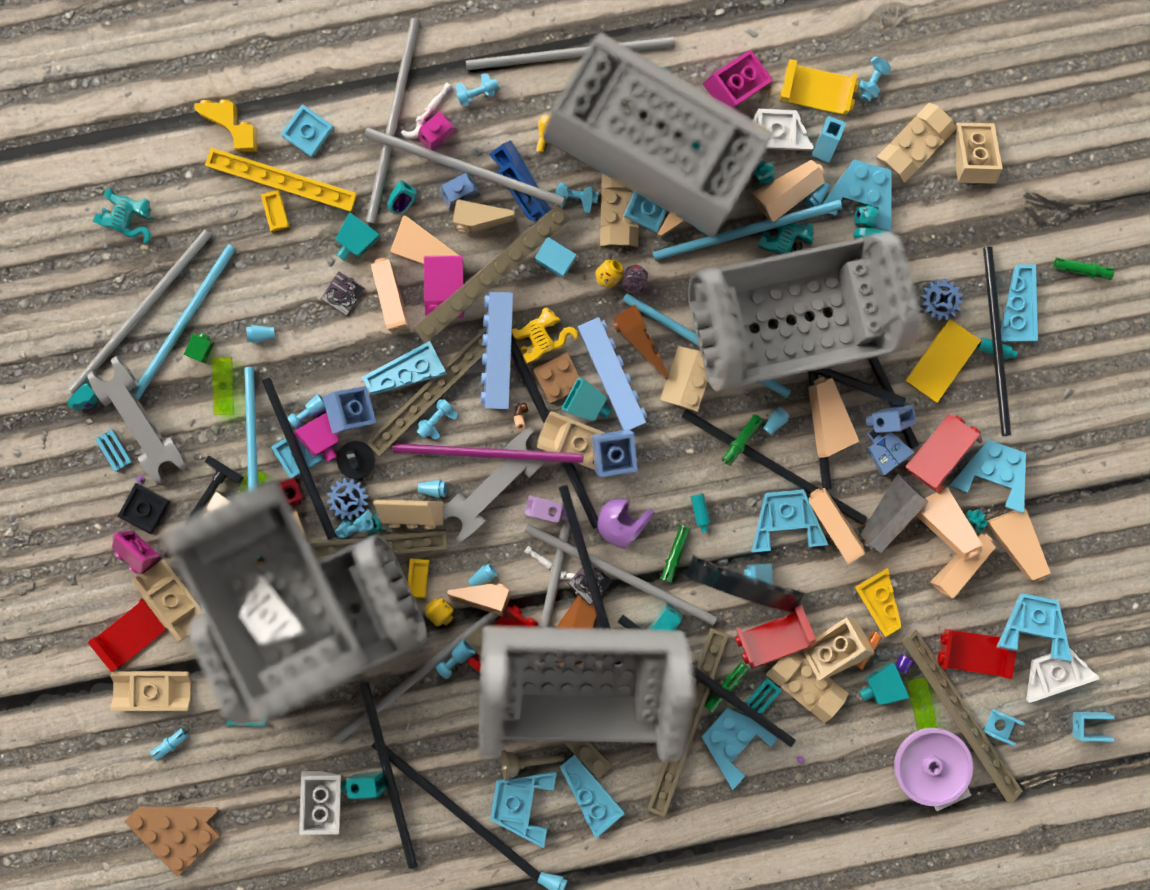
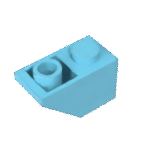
(828, 139)
(760, 571)

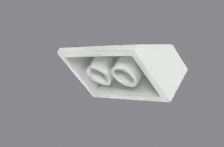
(319, 803)

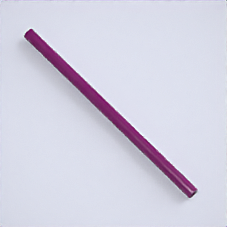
(488, 453)

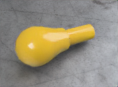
(542, 125)

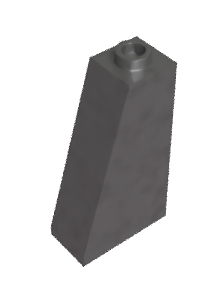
(892, 514)

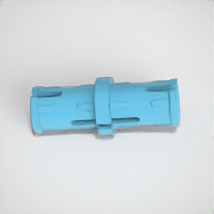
(169, 744)

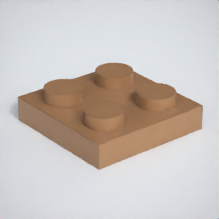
(557, 377)

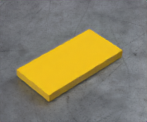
(942, 360)

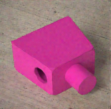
(436, 131)
(318, 438)

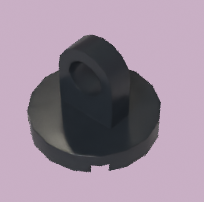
(355, 460)

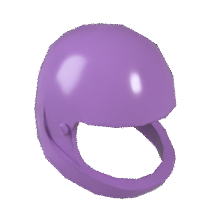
(616, 524)

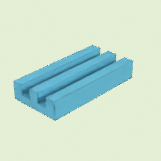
(105, 436)

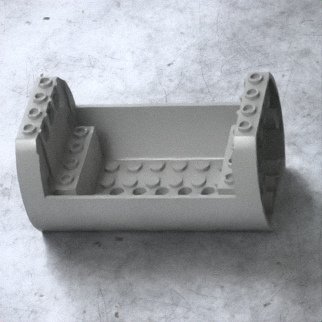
(649, 161)
(856, 279)
(220, 567)
(358, 574)
(548, 701)

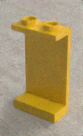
(818, 89)

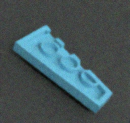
(1020, 313)
(408, 369)
(595, 802)

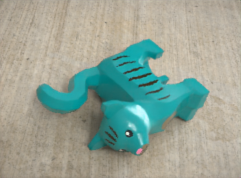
(122, 215)
(785, 238)

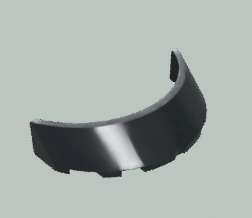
(743, 586)

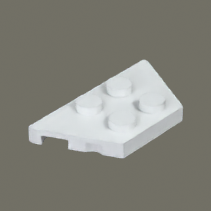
(787, 129)
(268, 615)
(1055, 676)

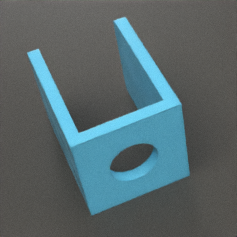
(555, 257)
(1078, 718)
(1004, 734)

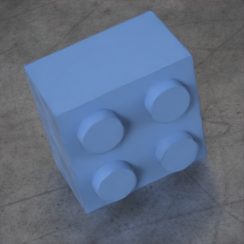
(349, 409)
(614, 453)

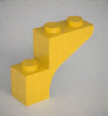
(226, 116)

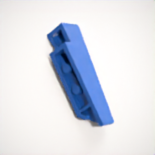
(514, 167)

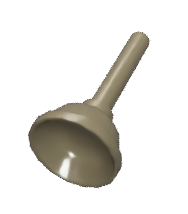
(512, 764)

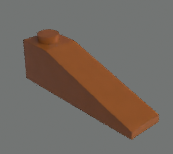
(634, 330)
(578, 616)

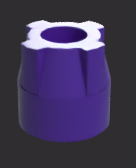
(904, 663)

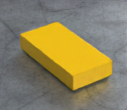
(275, 210)
(418, 577)

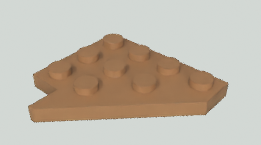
(174, 833)

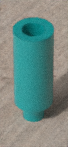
(986, 346)
(700, 511)

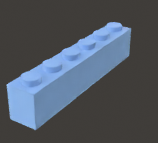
(498, 350)
(611, 374)

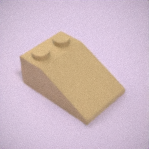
(977, 153)
(477, 217)
(838, 649)

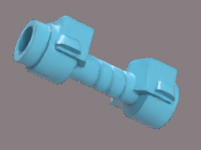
(488, 88)
(871, 89)
(587, 196)
(427, 427)
(361, 524)

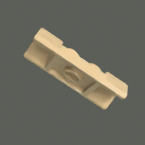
(917, 141)
(614, 227)
(568, 436)
(168, 599)
(799, 680)
(151, 691)

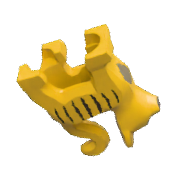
(541, 340)

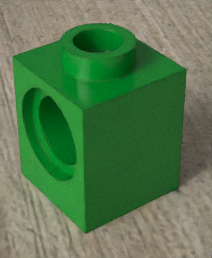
(199, 347)

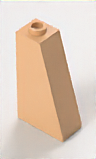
(788, 190)
(414, 243)
(389, 295)
(830, 418)
(950, 524)
(836, 525)
(1020, 542)
(959, 571)

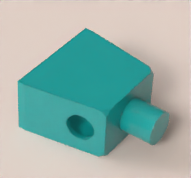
(355, 237)
(585, 401)
(667, 619)
(884, 685)
(364, 785)

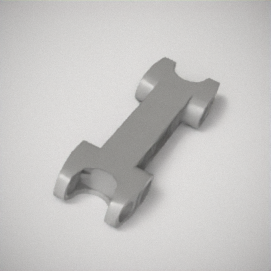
(120, 393)
(469, 509)

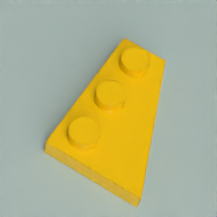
(880, 602)

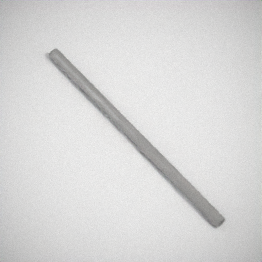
(561, 54)
(393, 120)
(465, 167)
(141, 310)
(622, 575)
(554, 579)
(413, 678)

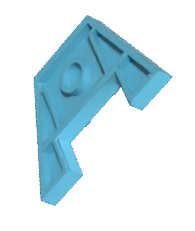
(866, 185)
(1000, 466)
(784, 512)
(1038, 618)
(729, 737)
(513, 804)

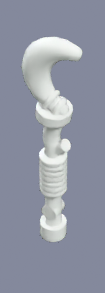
(421, 119)
(548, 564)

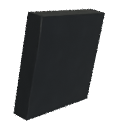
(143, 508)

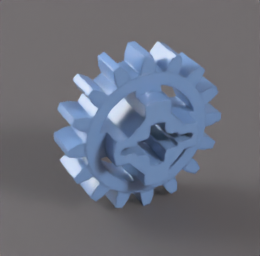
(946, 305)
(349, 490)

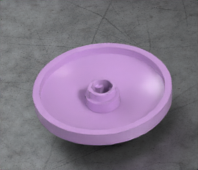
(933, 766)

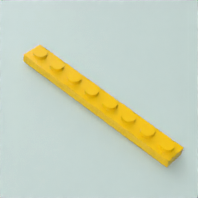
(281, 179)

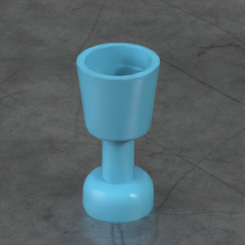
(314, 407)
(460, 654)

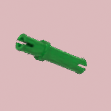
(1091, 270)
(738, 445)
(675, 553)
(742, 669)

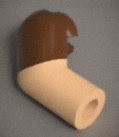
(518, 416)

